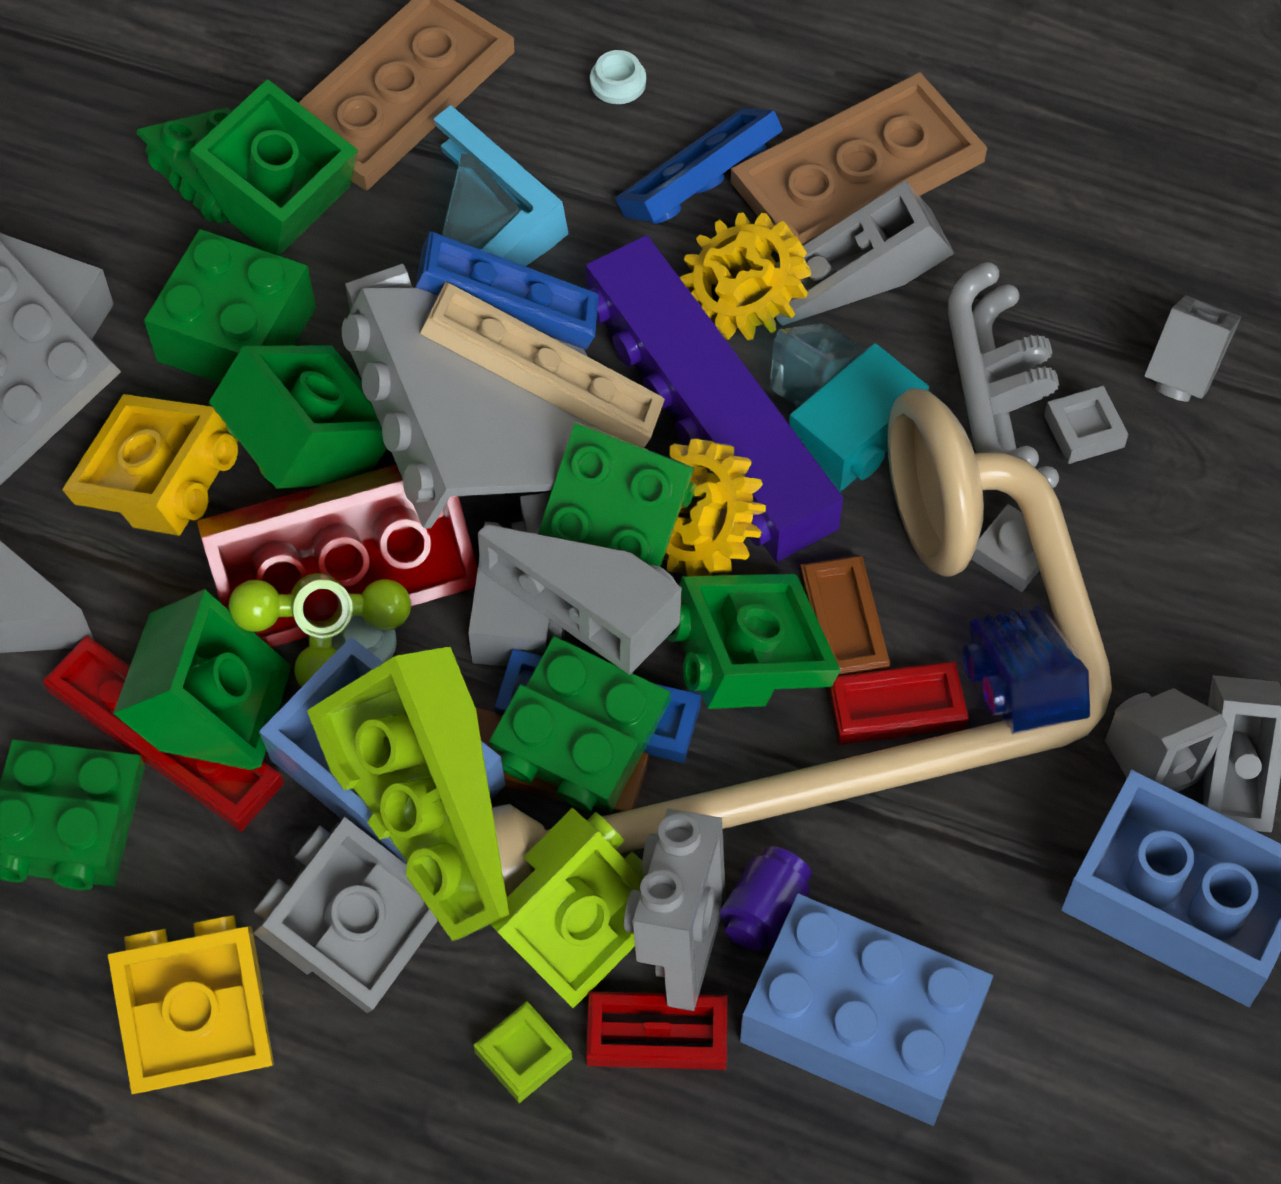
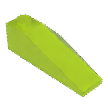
(417, 762)

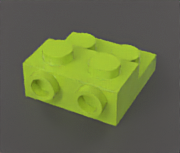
(573, 905)

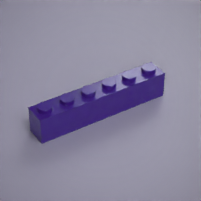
(711, 392)

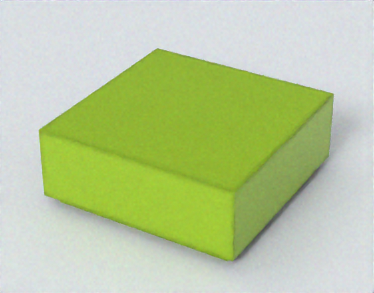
(523, 1052)

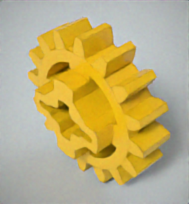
(745, 274)
(718, 513)

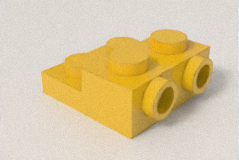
(154, 463)
(190, 1005)

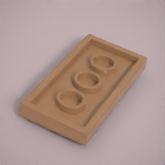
(404, 78)
(859, 157)

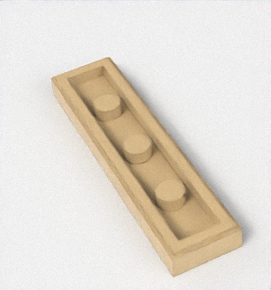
(542, 365)

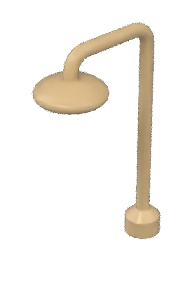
(942, 509)

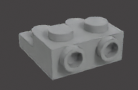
(679, 902)
(346, 914)

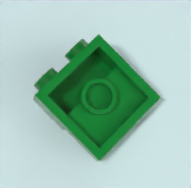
(750, 638)
(579, 726)
(66, 813)

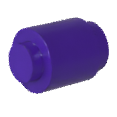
(764, 898)

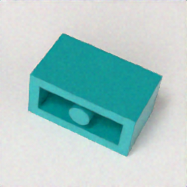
(850, 415)

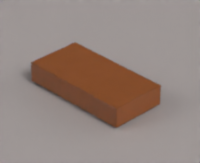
(846, 613)

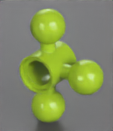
(258, 605)

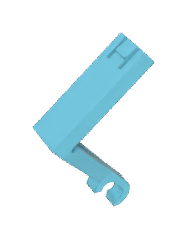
(541, 213)

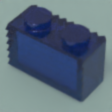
(1027, 670)

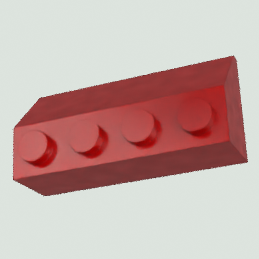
(345, 529)

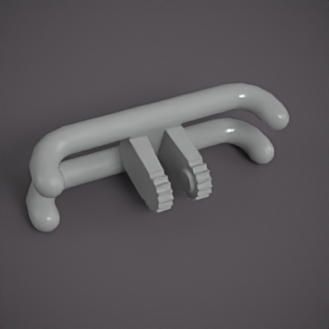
(992, 376)

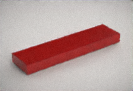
(91, 684)

